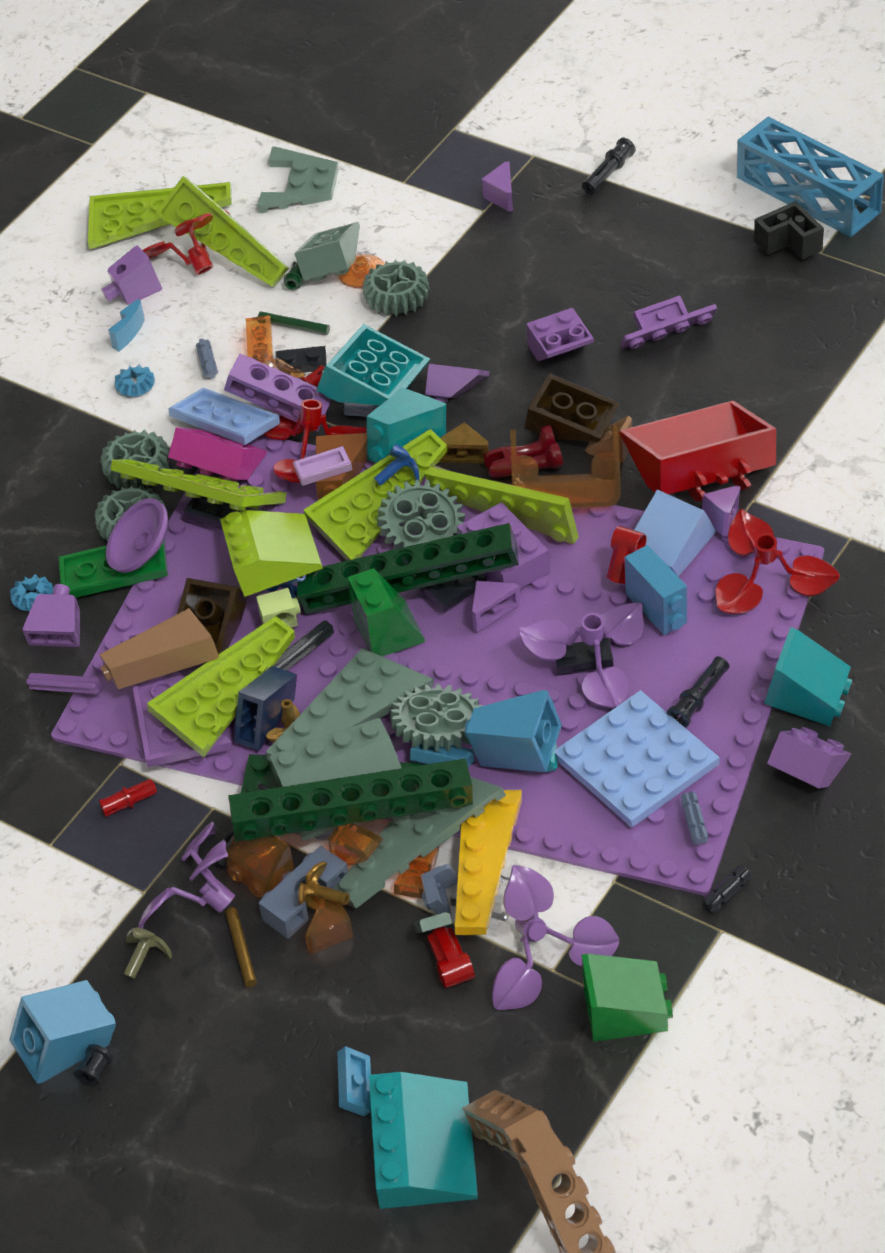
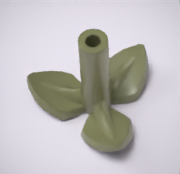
(145, 941)

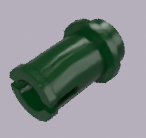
(293, 279)

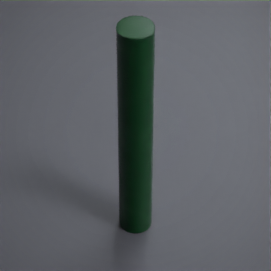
(297, 323)

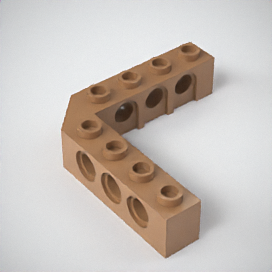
(541, 1156)

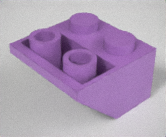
(557, 334)
(808, 757)

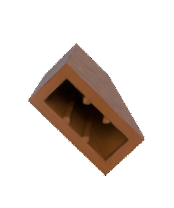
(356, 450)

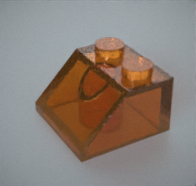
(259, 863)

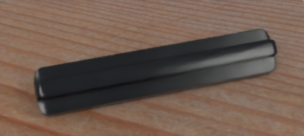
(305, 645)

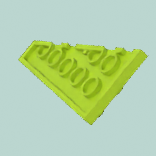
(132, 213)
(214, 488)
(350, 512)
(207, 699)

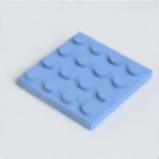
(636, 758)

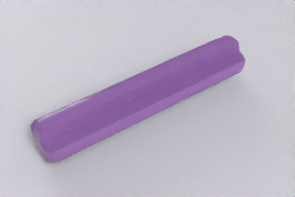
(64, 683)

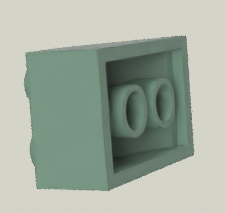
(328, 252)

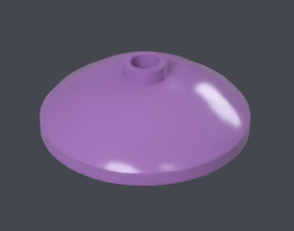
(137, 535)

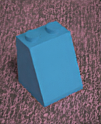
(515, 732)
(58, 1026)

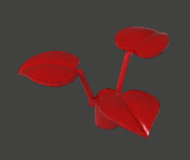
(198, 255)
(309, 419)
(750, 534)

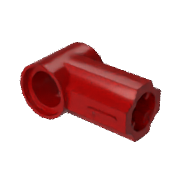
(624, 542)
(452, 964)

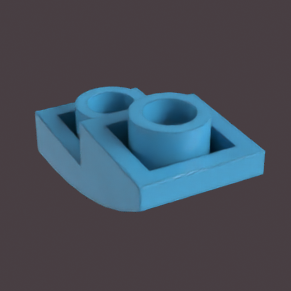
(128, 327)

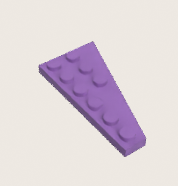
(158, 740)

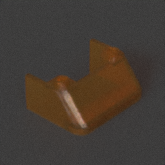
(596, 489)

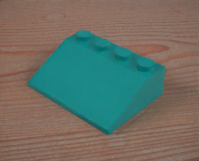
(370, 369)
(421, 1140)

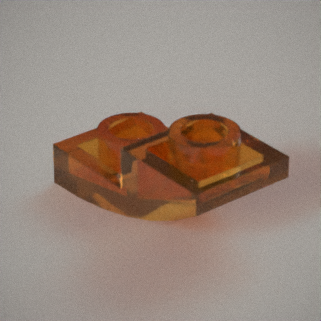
(410, 881)

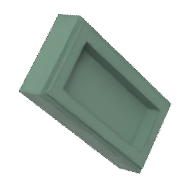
(432, 922)

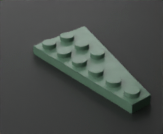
(355, 696)
(408, 838)

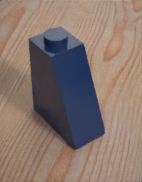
(260, 706)

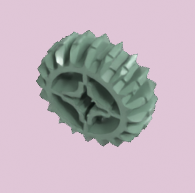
(395, 287)
(138, 448)
(117, 505)

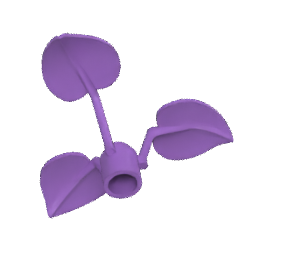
(622, 624)
(212, 891)
(523, 898)

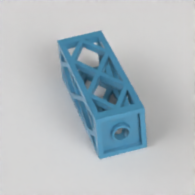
(758, 148)

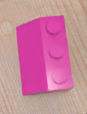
(214, 454)

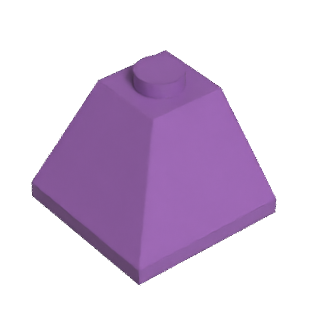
(451, 381)

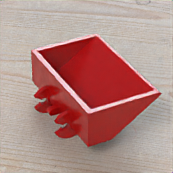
(701, 448)

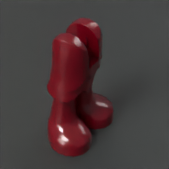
(543, 451)

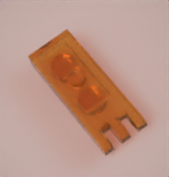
(259, 336)

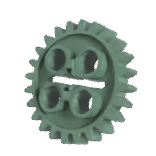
(418, 517)
(433, 717)

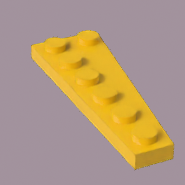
(481, 862)

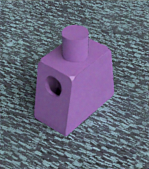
(132, 277)
(54, 619)

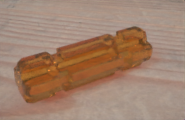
(282, 366)

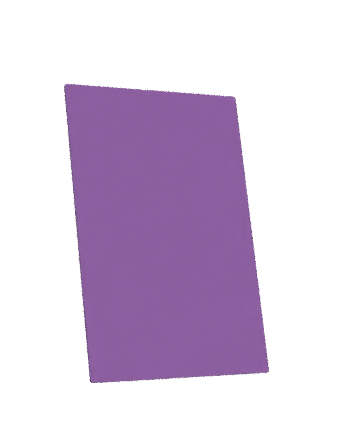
(557, 812)

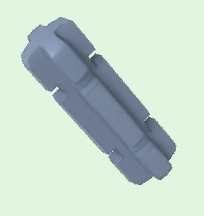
(207, 358)
(694, 818)

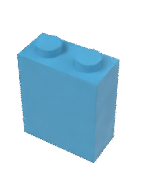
(657, 588)

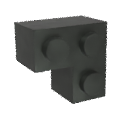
(789, 227)

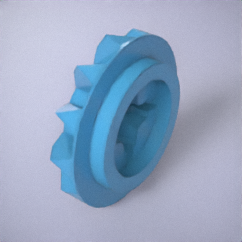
(127, 387)
(25, 601)

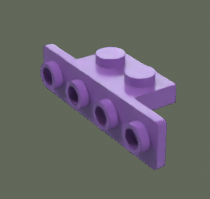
(663, 318)

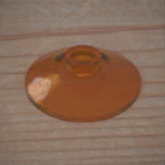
(355, 276)

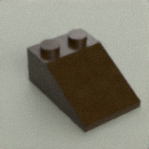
(570, 411)
(216, 607)

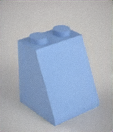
(675, 530)

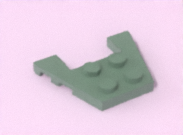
(309, 181)

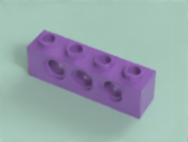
(271, 388)

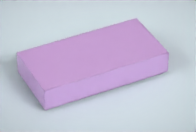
(322, 466)

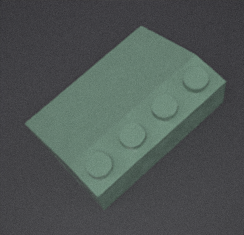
(341, 754)

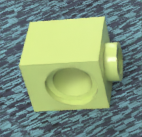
(278, 604)

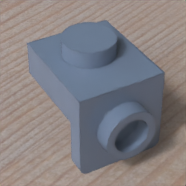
(435, 886)

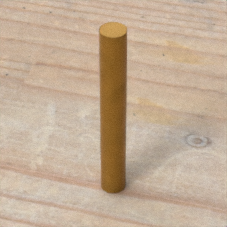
(240, 947)

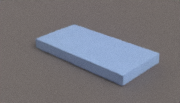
(224, 416)

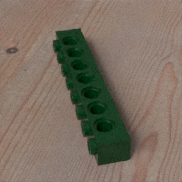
(414, 566)
(350, 800)

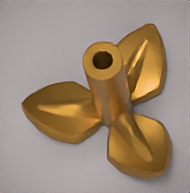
(289, 715)
(313, 893)

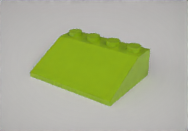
(269, 548)

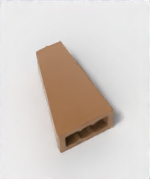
(159, 651)

